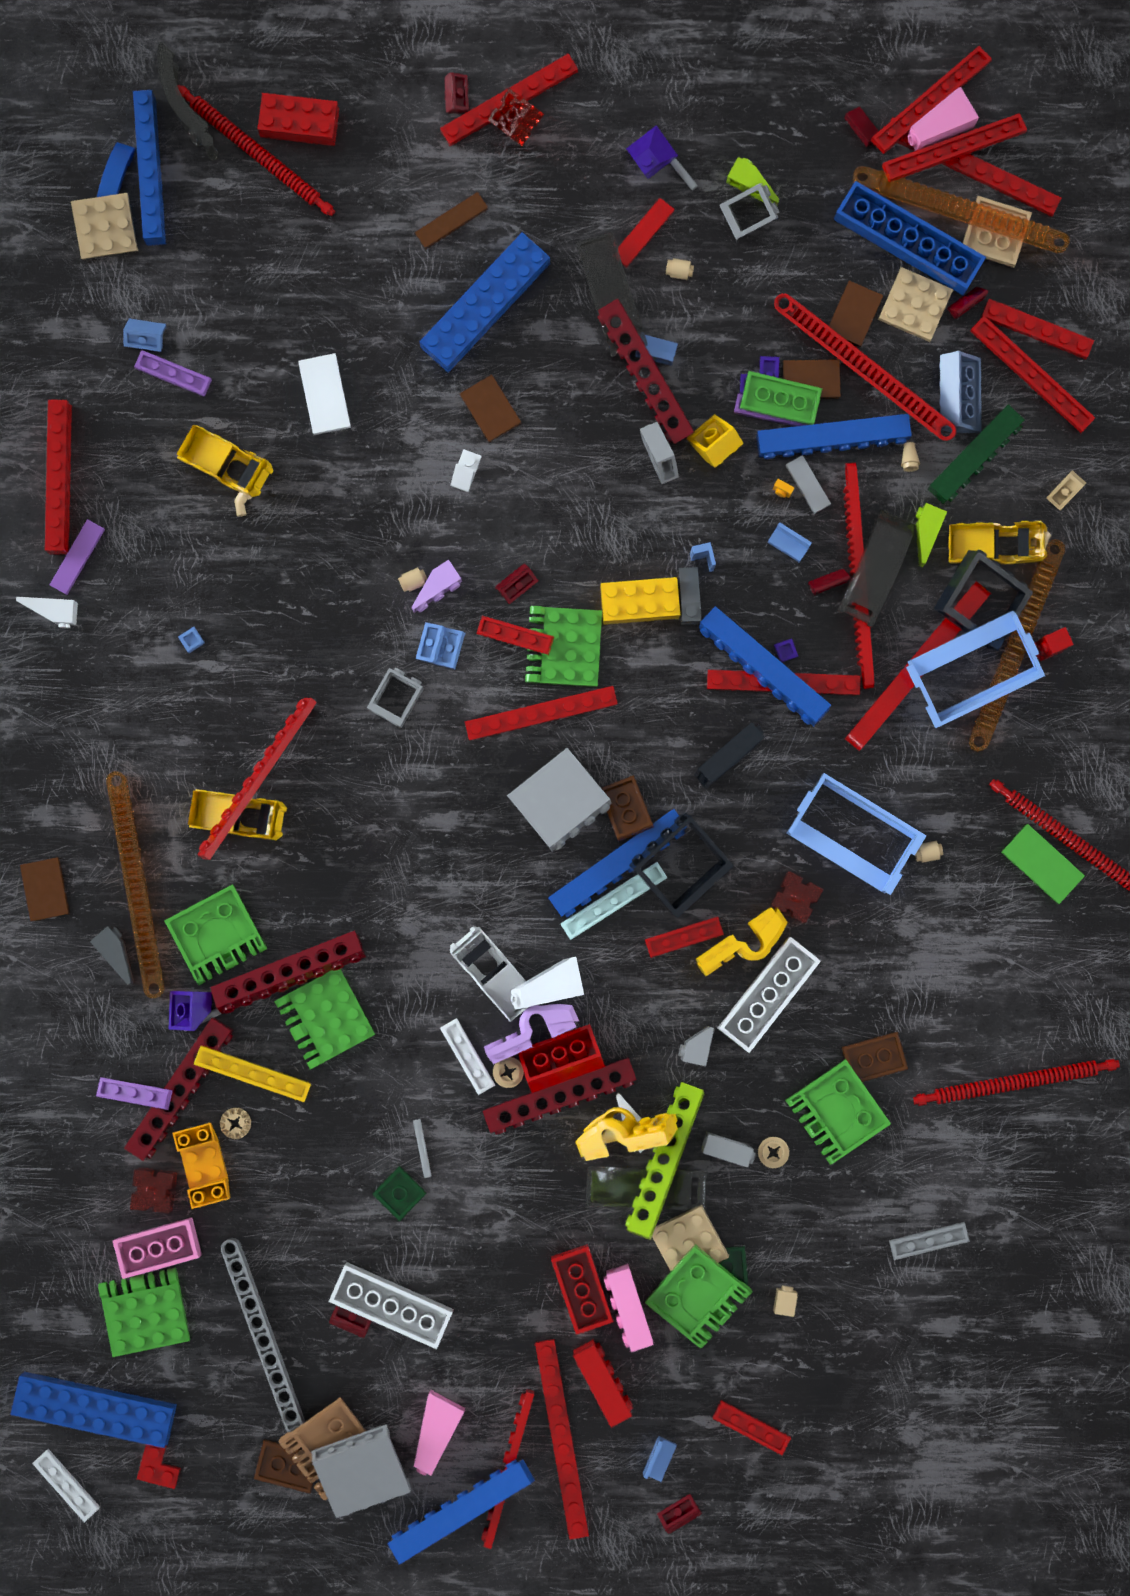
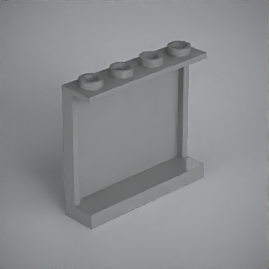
(560, 799)
(360, 1471)

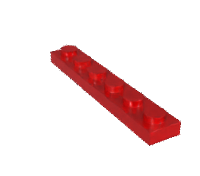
(1037, 329)

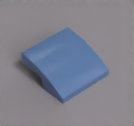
(440, 645)

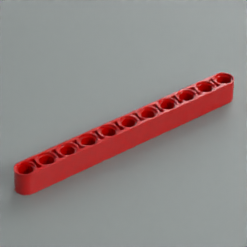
(903, 683)

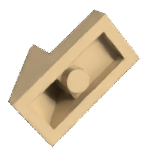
(1066, 490)

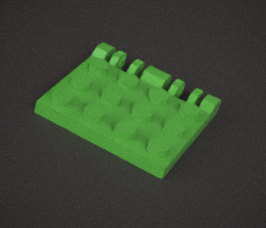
(574, 648)
(212, 932)
(327, 1015)
(841, 1109)
(695, 1294)
(147, 1315)

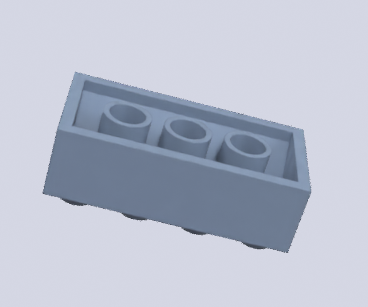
(961, 391)

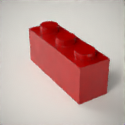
(1053, 644)

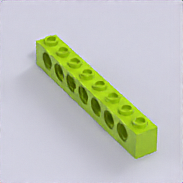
(646, 1227)

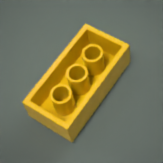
(640, 600)

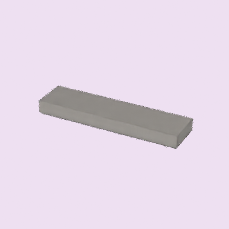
(929, 1241)

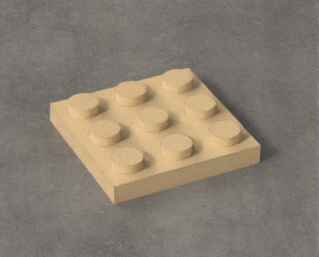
(104, 226)
(994, 245)
(915, 304)
(682, 1232)

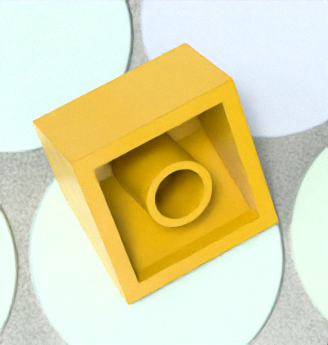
(715, 440)

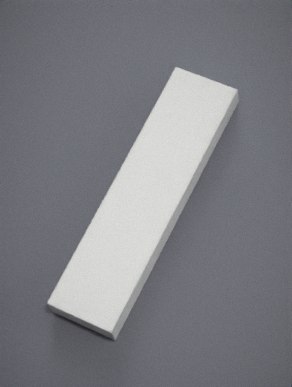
(467, 1056)
(66, 1485)

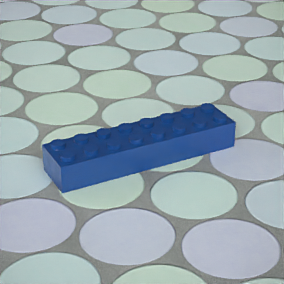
(909, 238)
(485, 302)
(93, 1409)

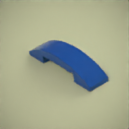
(115, 170)

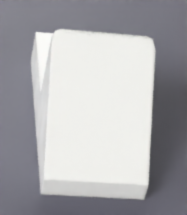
(465, 470)

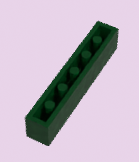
(975, 454)

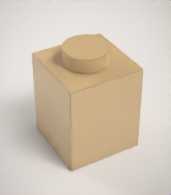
(785, 1301)

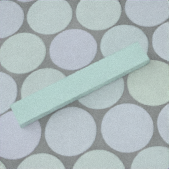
(611, 902)

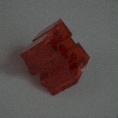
(515, 117)
(796, 897)
(153, 1190)

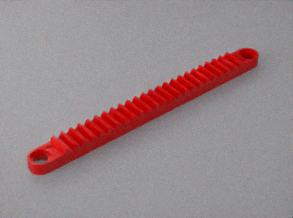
(865, 367)
(856, 550)

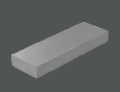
(808, 484)

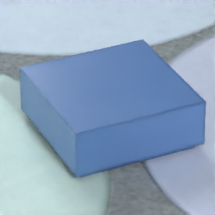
(191, 639)

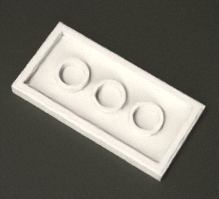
(324, 394)

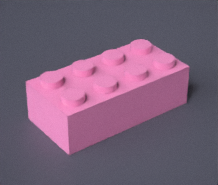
(157, 1248)
(629, 1307)

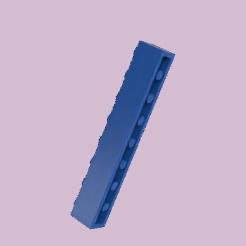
(149, 167)
(833, 436)
(764, 667)
(609, 868)
(461, 1511)

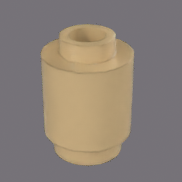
(679, 269)
(412, 579)
(929, 852)

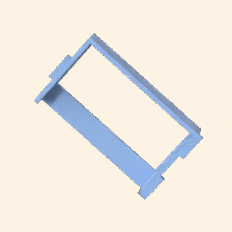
(964, 645)
(844, 857)

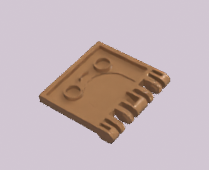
(326, 1427)

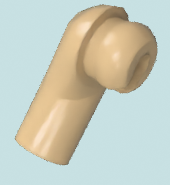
(240, 504)

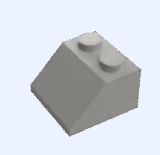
(697, 1047)

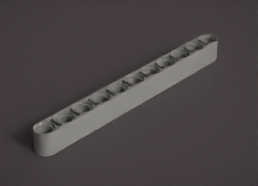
(266, 1330)

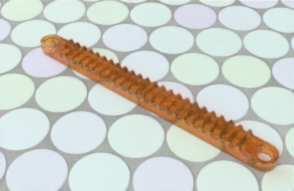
(963, 210)
(1014, 649)
(135, 884)

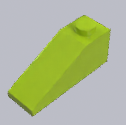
(745, 176)
(927, 528)

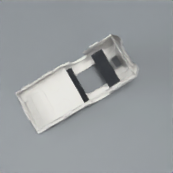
(500, 981)

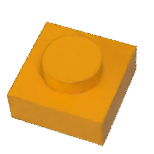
(783, 489)

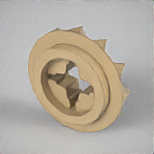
(505, 1081)
(244, 1122)
(783, 1152)

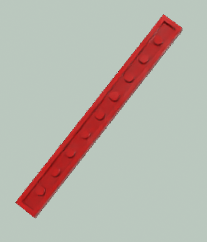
(1001, 181)
(252, 783)
(562, 1439)

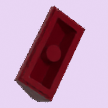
(456, 93)
(861, 125)
(967, 302)
(829, 581)
(516, 583)
(350, 1321)
(679, 1514)

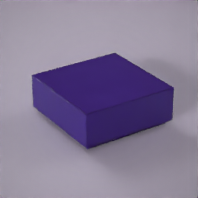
(786, 650)

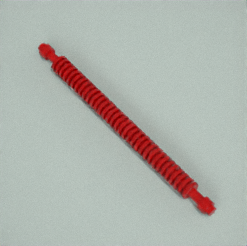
(255, 150)
(1100, 860)
(1011, 1083)

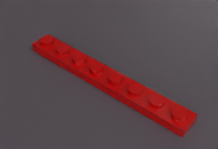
(954, 79)
(527, 89)
(954, 147)
(1032, 374)
(818, 682)
(541, 713)
(515, 1440)

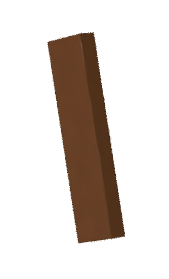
(451, 220)

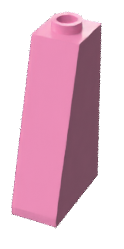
(944, 121)
(437, 1428)

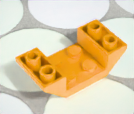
(203, 1165)

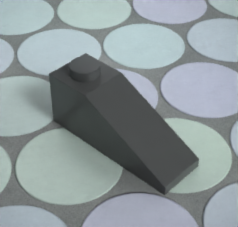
(689, 596)
(113, 949)

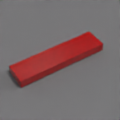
(644, 231)
(515, 635)
(684, 937)
(751, 1427)

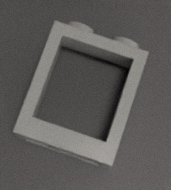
(732, 220)
(399, 675)
(727, 1149)

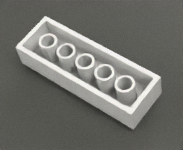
(769, 994)
(391, 1305)

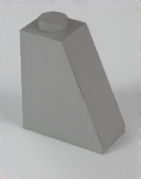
(659, 452)

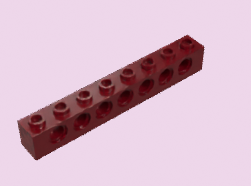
(616, 309)
(277, 970)
(496, 1125)
(136, 1143)

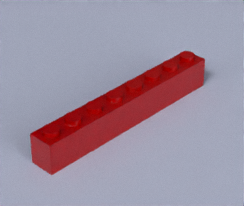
(58, 477)

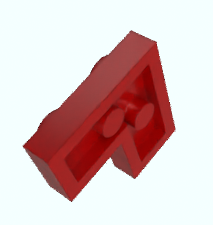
(154, 1471)

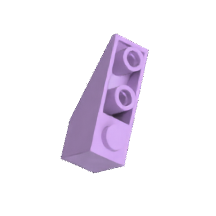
(439, 582)

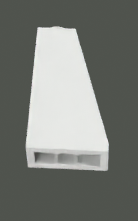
(553, 984)

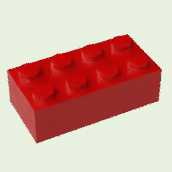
(298, 119)
(561, 1058)
(581, 1289)
(602, 1382)

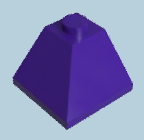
(652, 152)
(188, 1009)

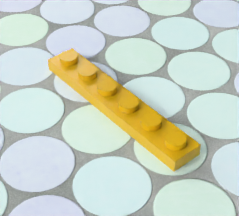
(252, 1073)

